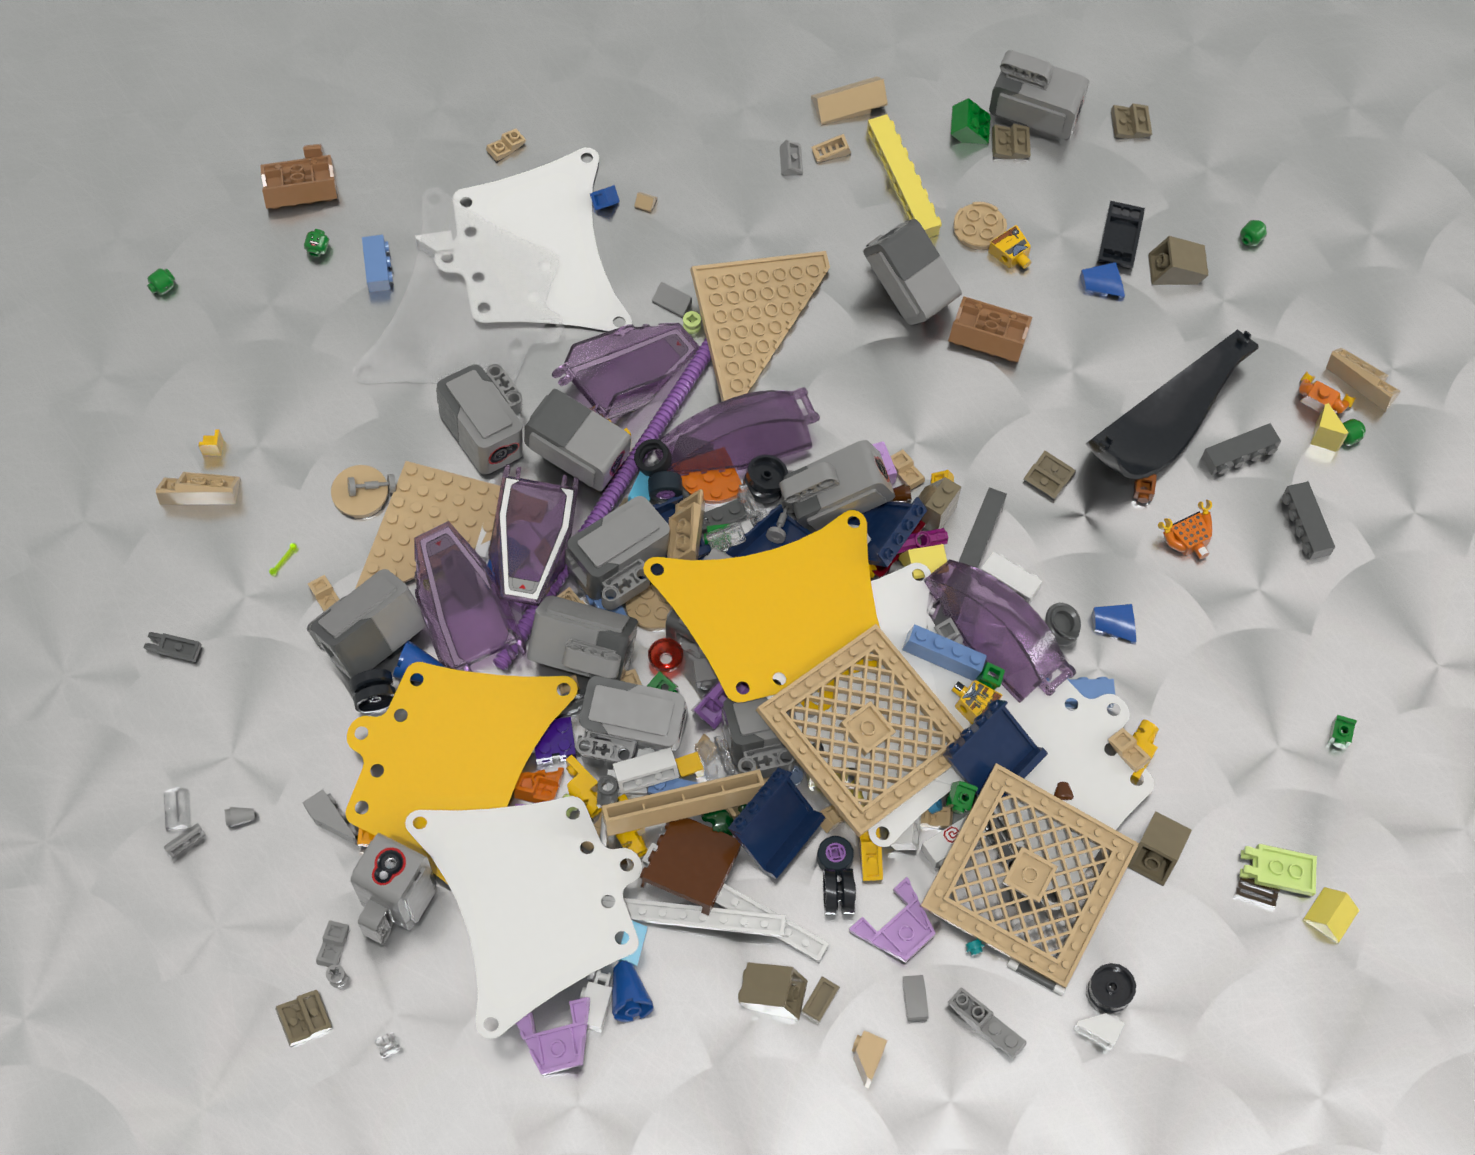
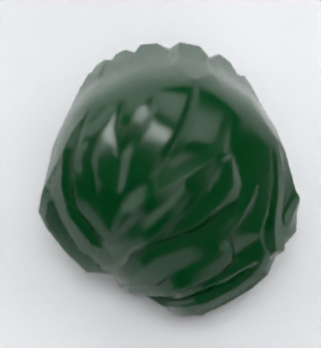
(720, 820)

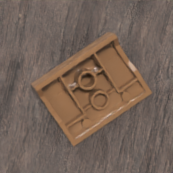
(298, 182)
(990, 329)

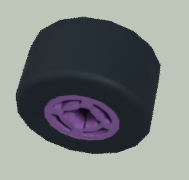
(664, 485)
(842, 855)

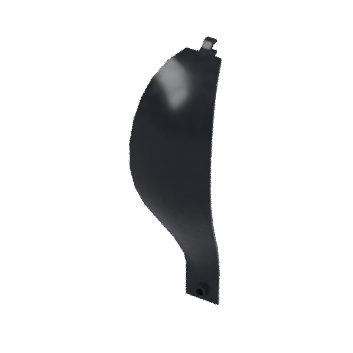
(1167, 419)

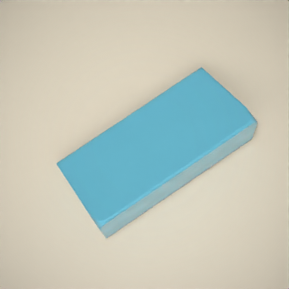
(640, 487)
(641, 933)

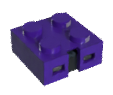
(556, 742)

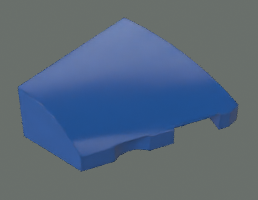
(1103, 280)
(1115, 621)

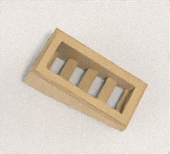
(839, 152)

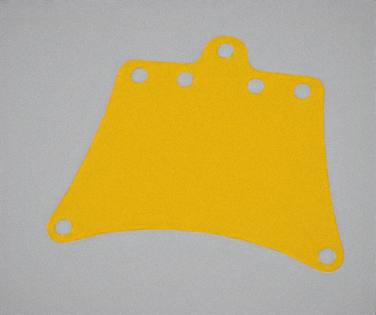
(775, 606)
(454, 750)

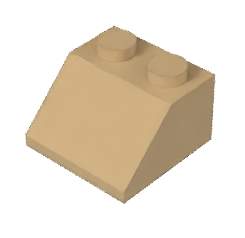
(867, 1055)

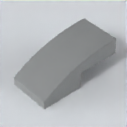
(333, 943)
(915, 997)

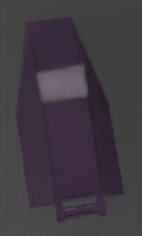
(741, 430)
(1000, 626)

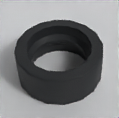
(644, 448)

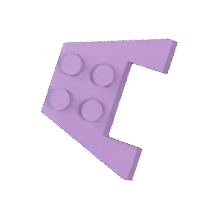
(903, 933)
(561, 1046)

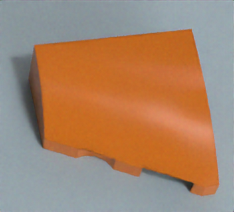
(538, 786)

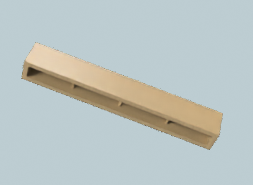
(681, 802)

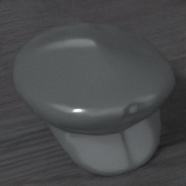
(1063, 623)

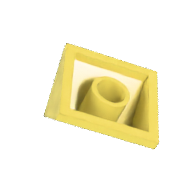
(1329, 430)
(930, 556)
(1332, 913)

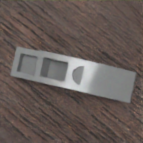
(986, 1024)

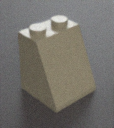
(1178, 262)
(941, 501)
(1159, 848)
(773, 990)

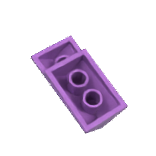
(711, 704)

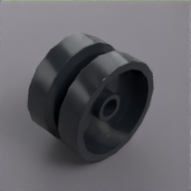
(764, 477)
(372, 690)
(839, 891)
(1114, 977)

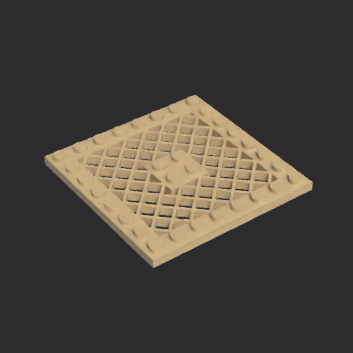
(865, 728)
(1030, 875)

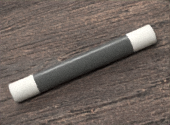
(1036, 977)

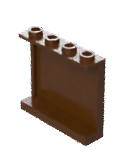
(691, 862)

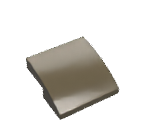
(1131, 121)
(1011, 142)
(1049, 475)
(303, 1017)

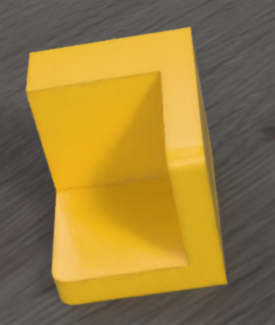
(212, 444)
(690, 765)

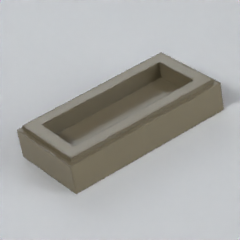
(820, 999)

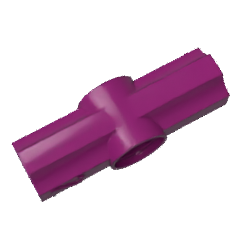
(927, 538)

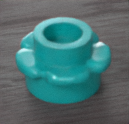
(974, 947)

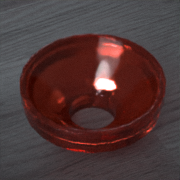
(662, 647)

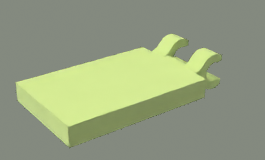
(1280, 869)

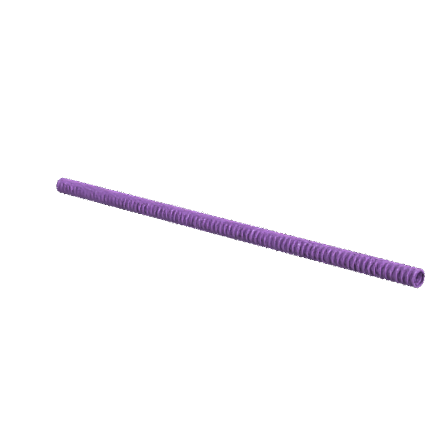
(622, 478)

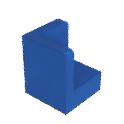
(604, 197)

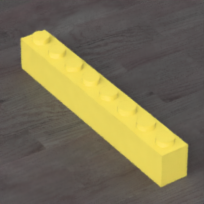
(902, 174)

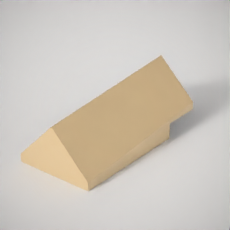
(850, 100)
(1363, 377)
(198, 489)
(686, 527)

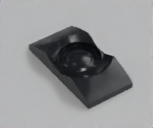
(1121, 234)

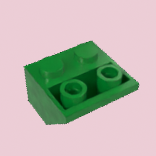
(970, 123)

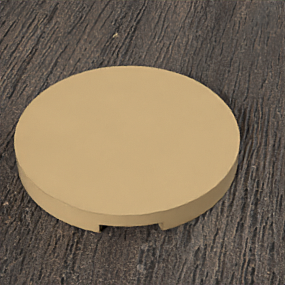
(978, 225)
(367, 501)
(649, 609)

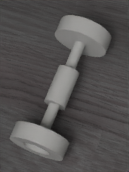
(371, 484)
(776, 534)

